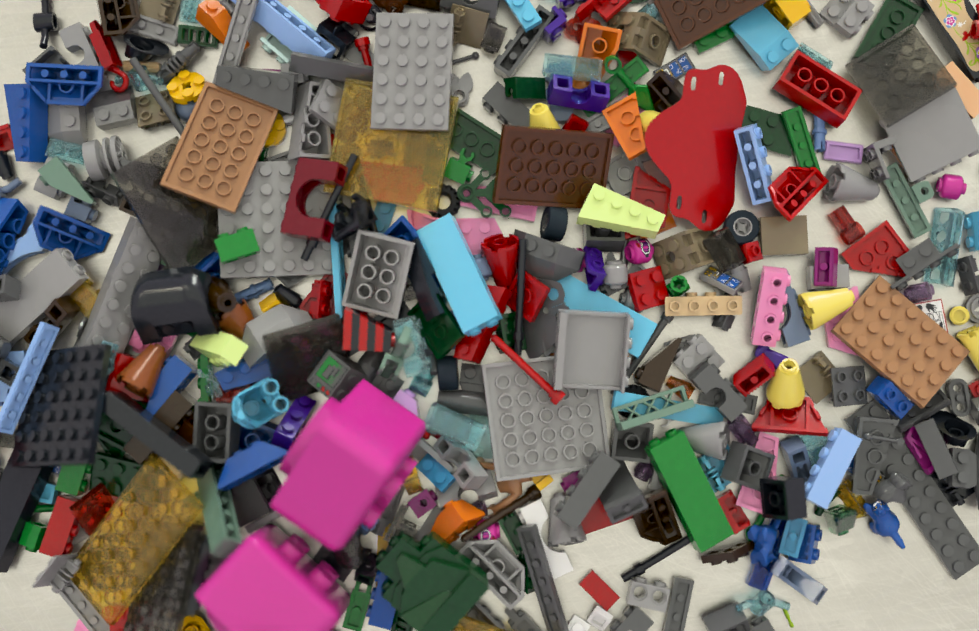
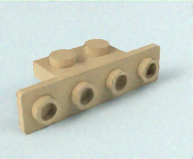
(703, 305)

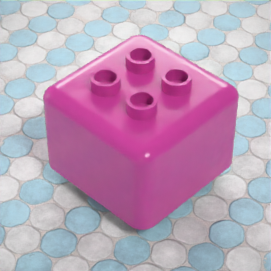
(348, 465)
(273, 587)

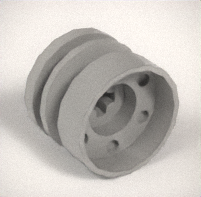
(103, 158)

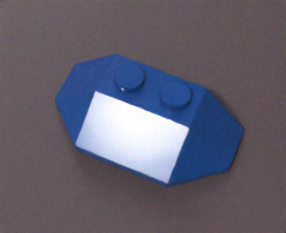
(64, 83)
(63, 231)
(250, 463)

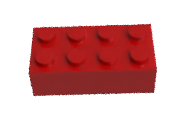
(817, 89)

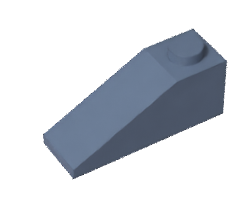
(796, 457)

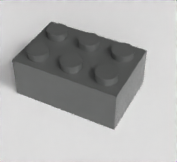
(215, 430)

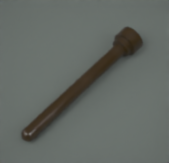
(531, 494)

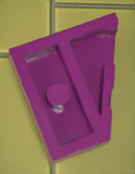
(917, 448)

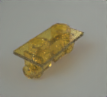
(849, 498)

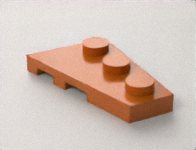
(626, 125)

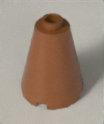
(235, 320)
(144, 371)

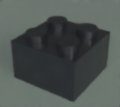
(783, 497)

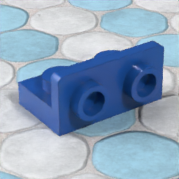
(808, 552)

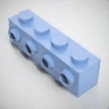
(754, 162)
(831, 467)

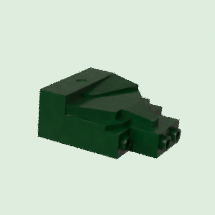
(429, 581)

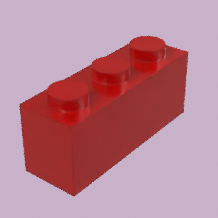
(60, 529)

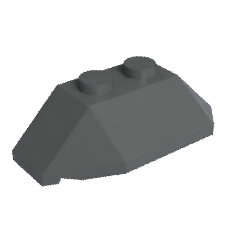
(549, 259)

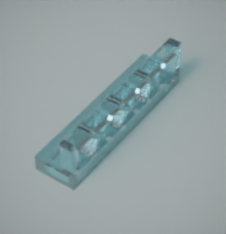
(953, 235)

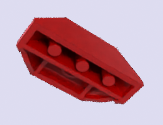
(795, 189)

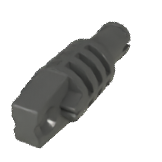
(179, 60)

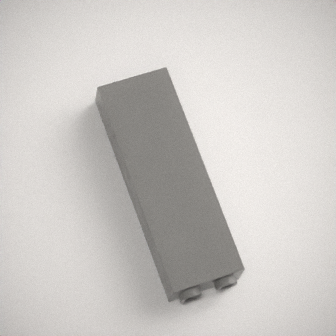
(50, 279)

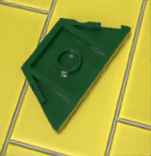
(773, 129)
(113, 436)

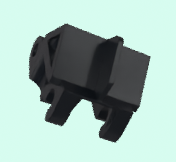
(339, 34)
(351, 219)

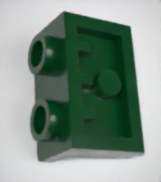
(505, 331)

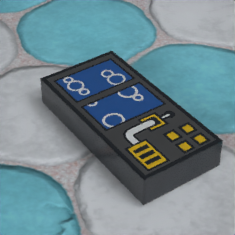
(677, 67)

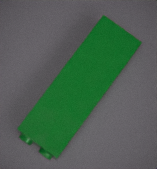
(688, 490)

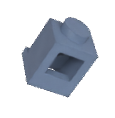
(81, 210)

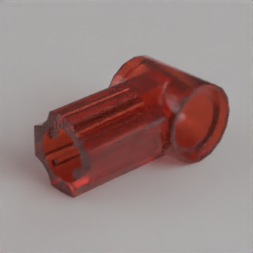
(849, 229)

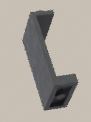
(622, 496)

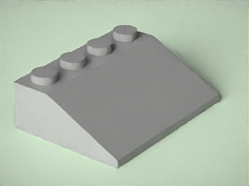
(378, 273)

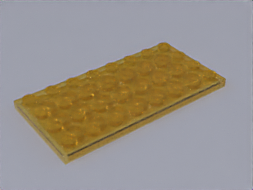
(134, 538)

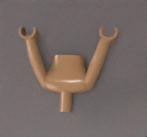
(509, 486)

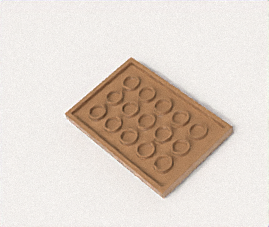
(219, 147)
(900, 341)

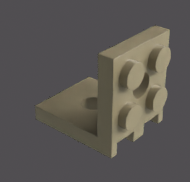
(638, 35)
(688, 251)

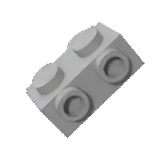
(847, 15)
(695, 354)

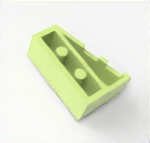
(220, 348)

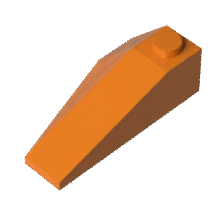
(597, 43)
(456, 519)

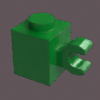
(458, 168)
(33, 535)

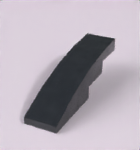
(423, 282)

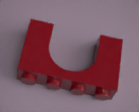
(308, 175)

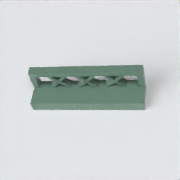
(658, 413)

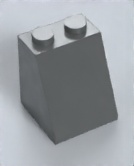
(254, 496)

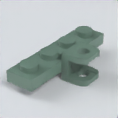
(908, 200)
(393, 362)

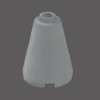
(849, 185)
(709, 439)
(559, 531)

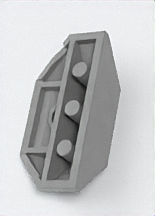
(67, 123)
(273, 320)
(503, 569)

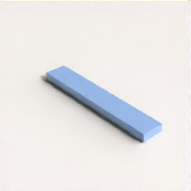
(27, 376)

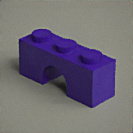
(592, 98)
(292, 422)

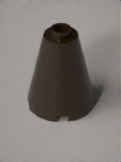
(220, 296)

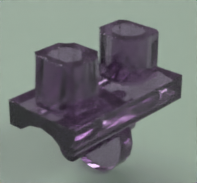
(742, 430)

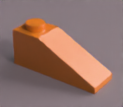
(215, 19)

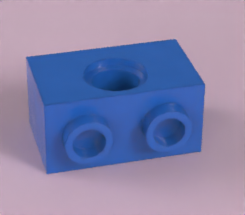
(889, 397)

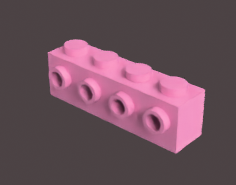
(769, 306)

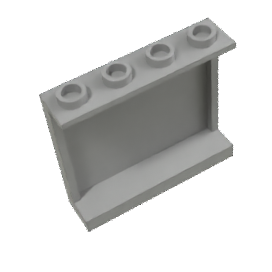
(934, 136)
(592, 350)

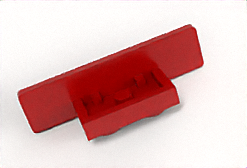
(605, 8)

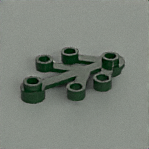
(487, 193)

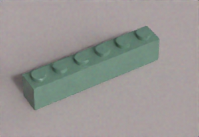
(218, 514)

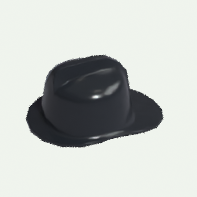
(143, 48)
(953, 429)

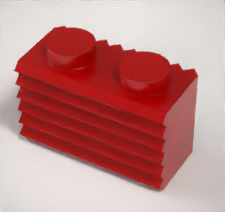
(754, 374)

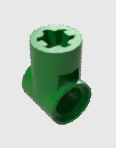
(677, 286)

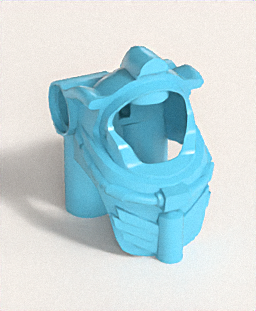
(250, 404)

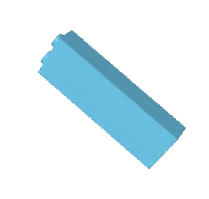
(459, 275)
(580, 298)

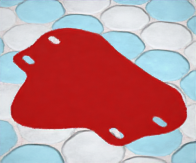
(698, 147)

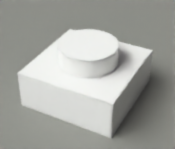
(599, 618)
(578, 624)

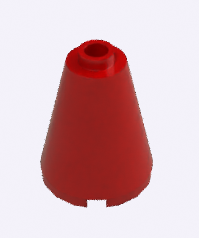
(502, 257)

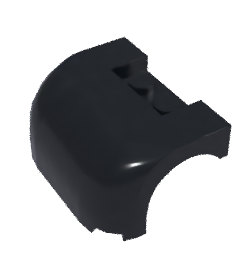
(172, 304)

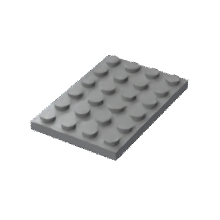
(412, 71)

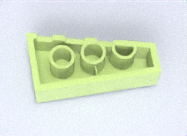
(615, 212)

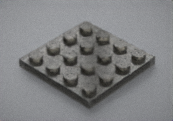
(900, 75)
(298, 350)

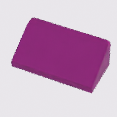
(825, 266)

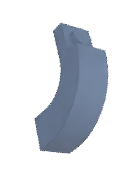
(798, 580)

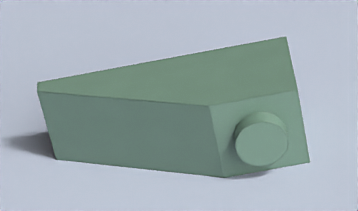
(60, 177)

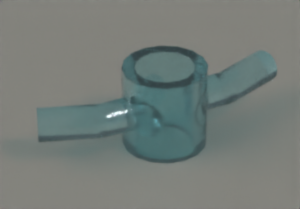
(137, 81)
(762, 603)

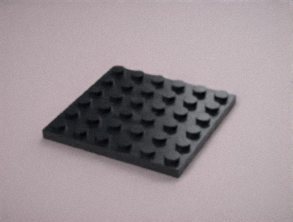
(64, 409)

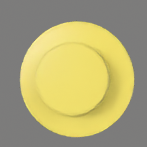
(959, 315)

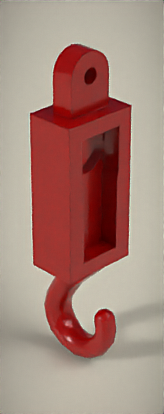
(108, 55)

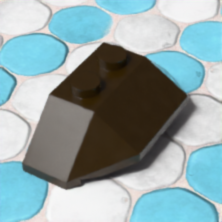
(117, 16)
(664, 90)
(658, 520)

